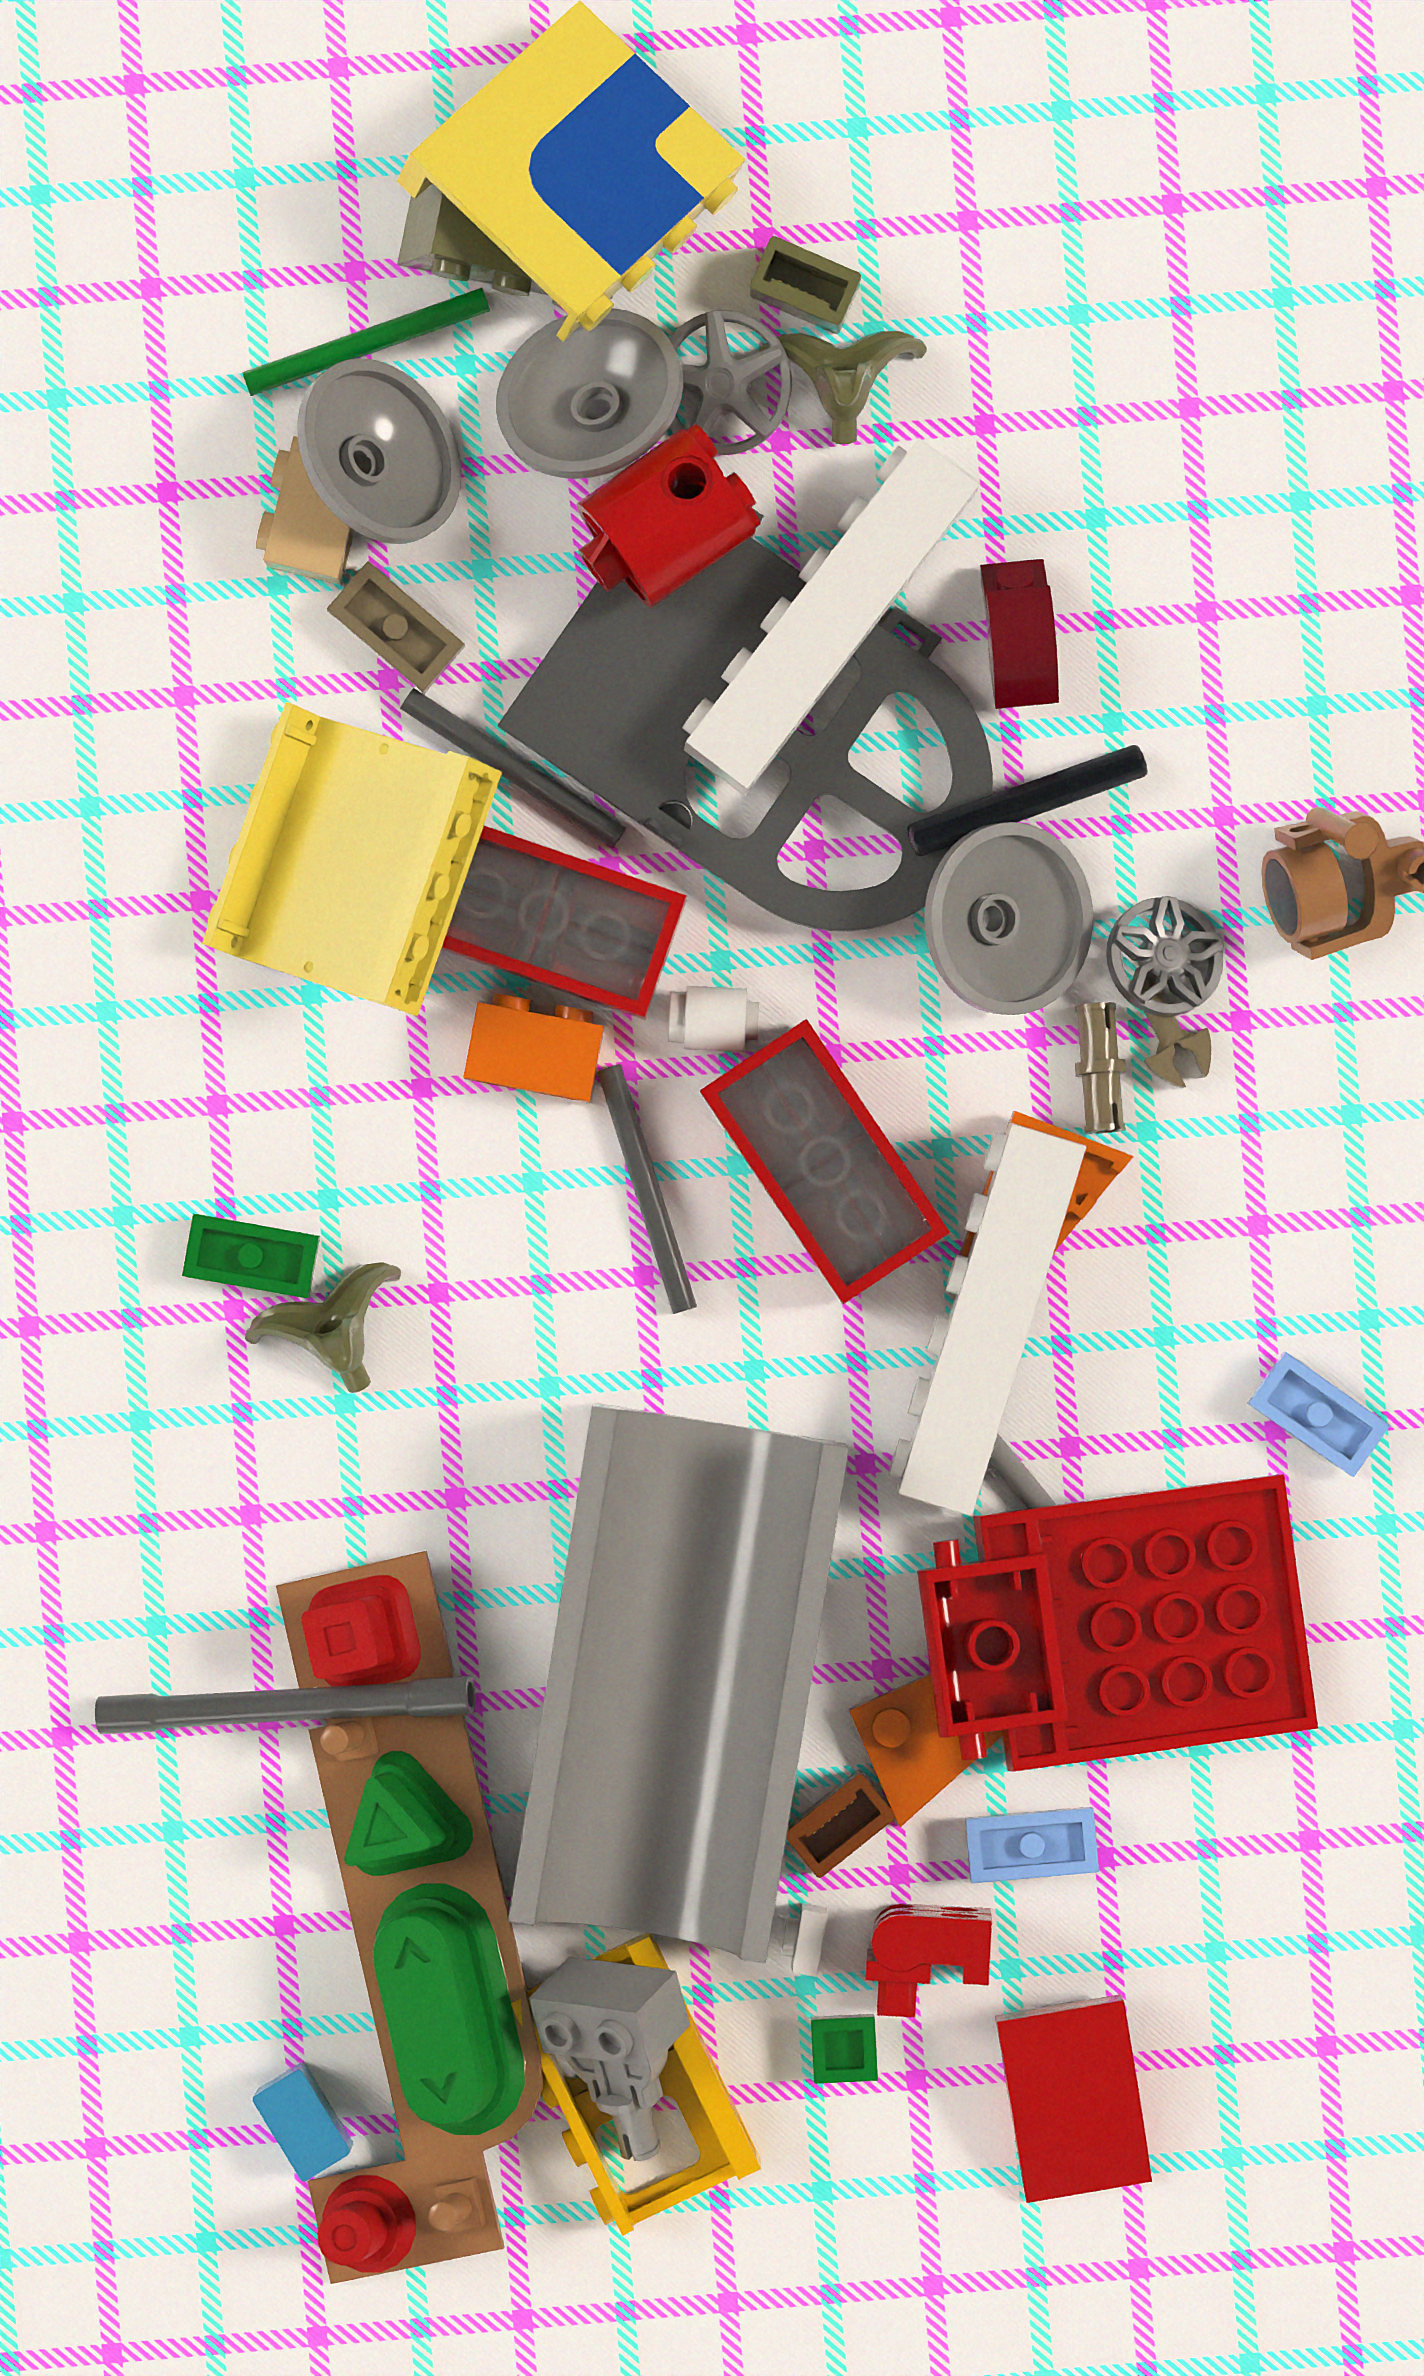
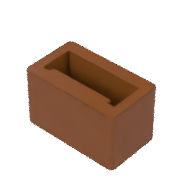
(839, 1823)

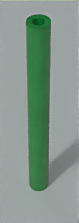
(366, 341)

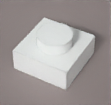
(805, 1939)

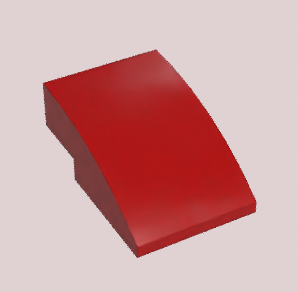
(1074, 2098)

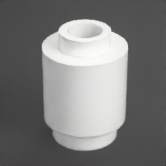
(712, 1018)

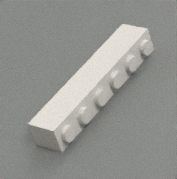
(830, 616)
(989, 1317)

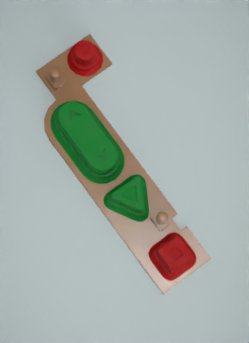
(424, 1925)

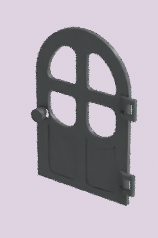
(630, 676)

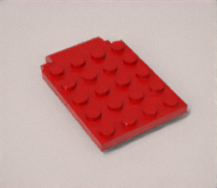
(1121, 1626)

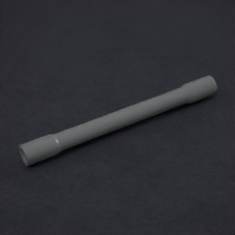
(417, 1698)

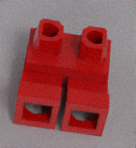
(918, 1935)

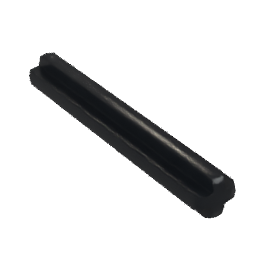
(1029, 799)

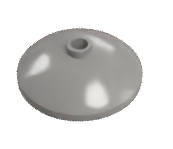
(560, 388)
(379, 451)
(1035, 911)

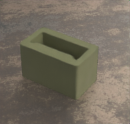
(805, 284)

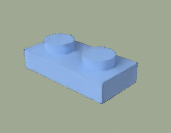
(1318, 1414)
(1031, 1844)

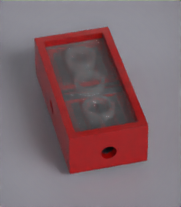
(564, 922)
(824, 1161)

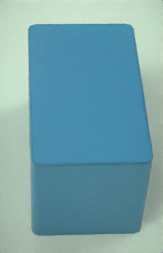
(303, 2121)

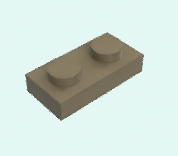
(396, 627)

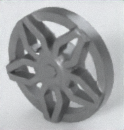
(1165, 956)

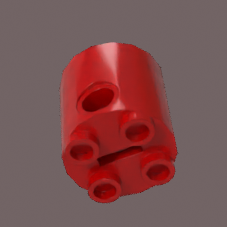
(665, 518)

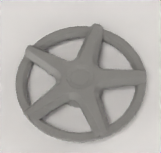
(727, 382)

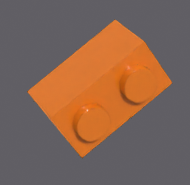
(534, 1049)

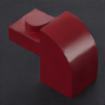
(1020, 633)

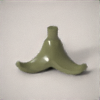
(847, 373)
(330, 1328)

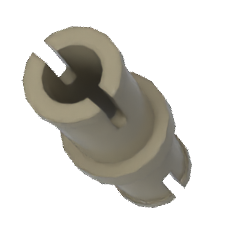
(1100, 1067)

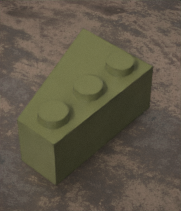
(452, 247)

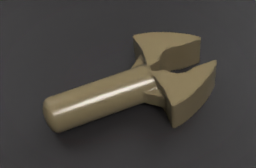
(1170, 1033)

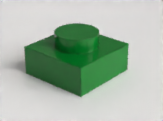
(844, 2048)

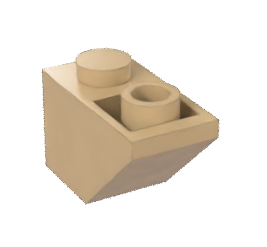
(302, 531)

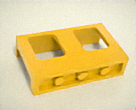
(689, 2079)

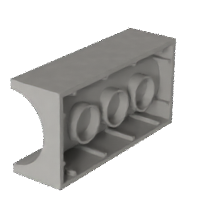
(679, 1679)

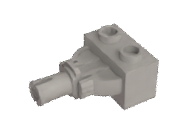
(615, 2036)

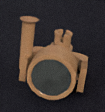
(1308, 889)

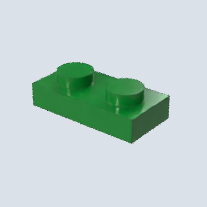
(251, 1256)

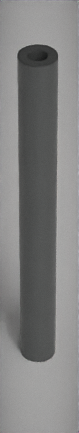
(513, 768)
(647, 1189)

